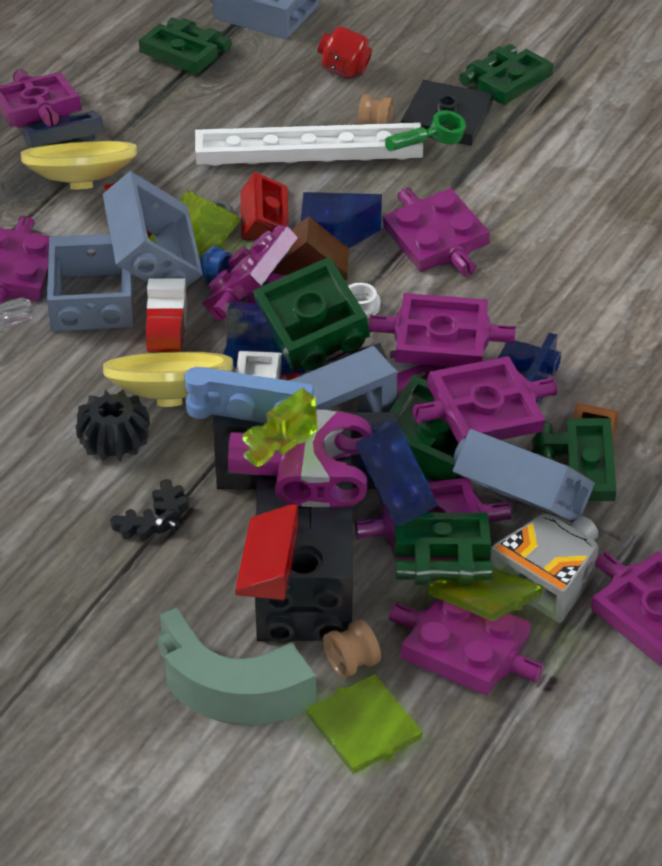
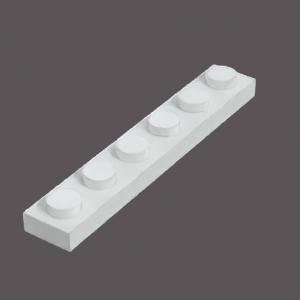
(301, 144)

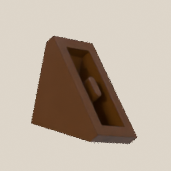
(312, 246)

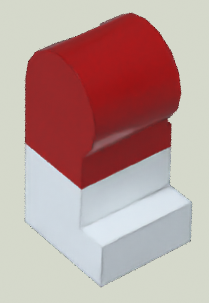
(166, 315)

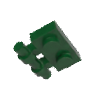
(184, 44)
(507, 73)
(588, 451)
(444, 536)

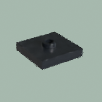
(437, 97)

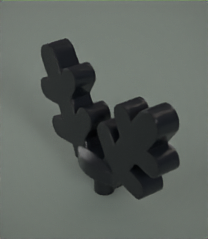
(167, 504)

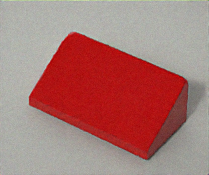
(262, 206)
(268, 554)

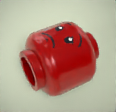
(345, 52)

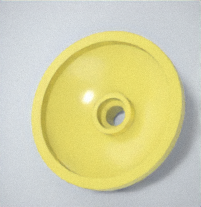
(79, 161)
(161, 373)

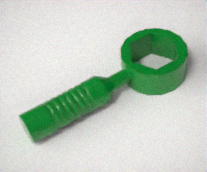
(437, 131)

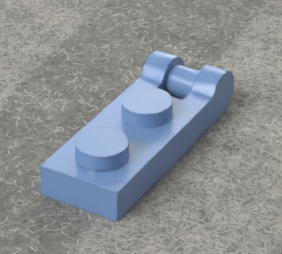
(235, 394)

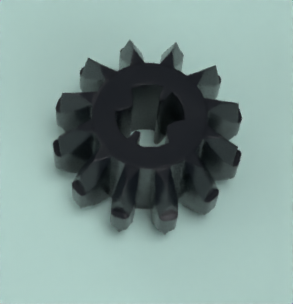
(112, 425)

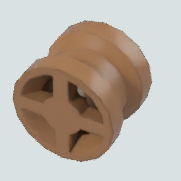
(375, 110)
(352, 648)

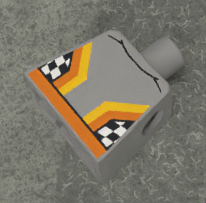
(553, 557)

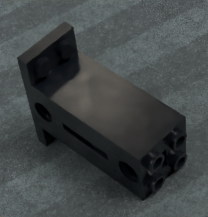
(322, 563)

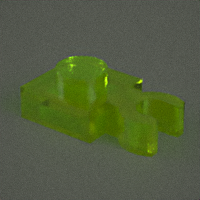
(286, 426)

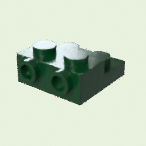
(313, 315)
(429, 441)

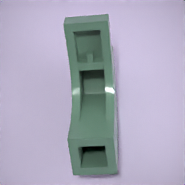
(234, 689)

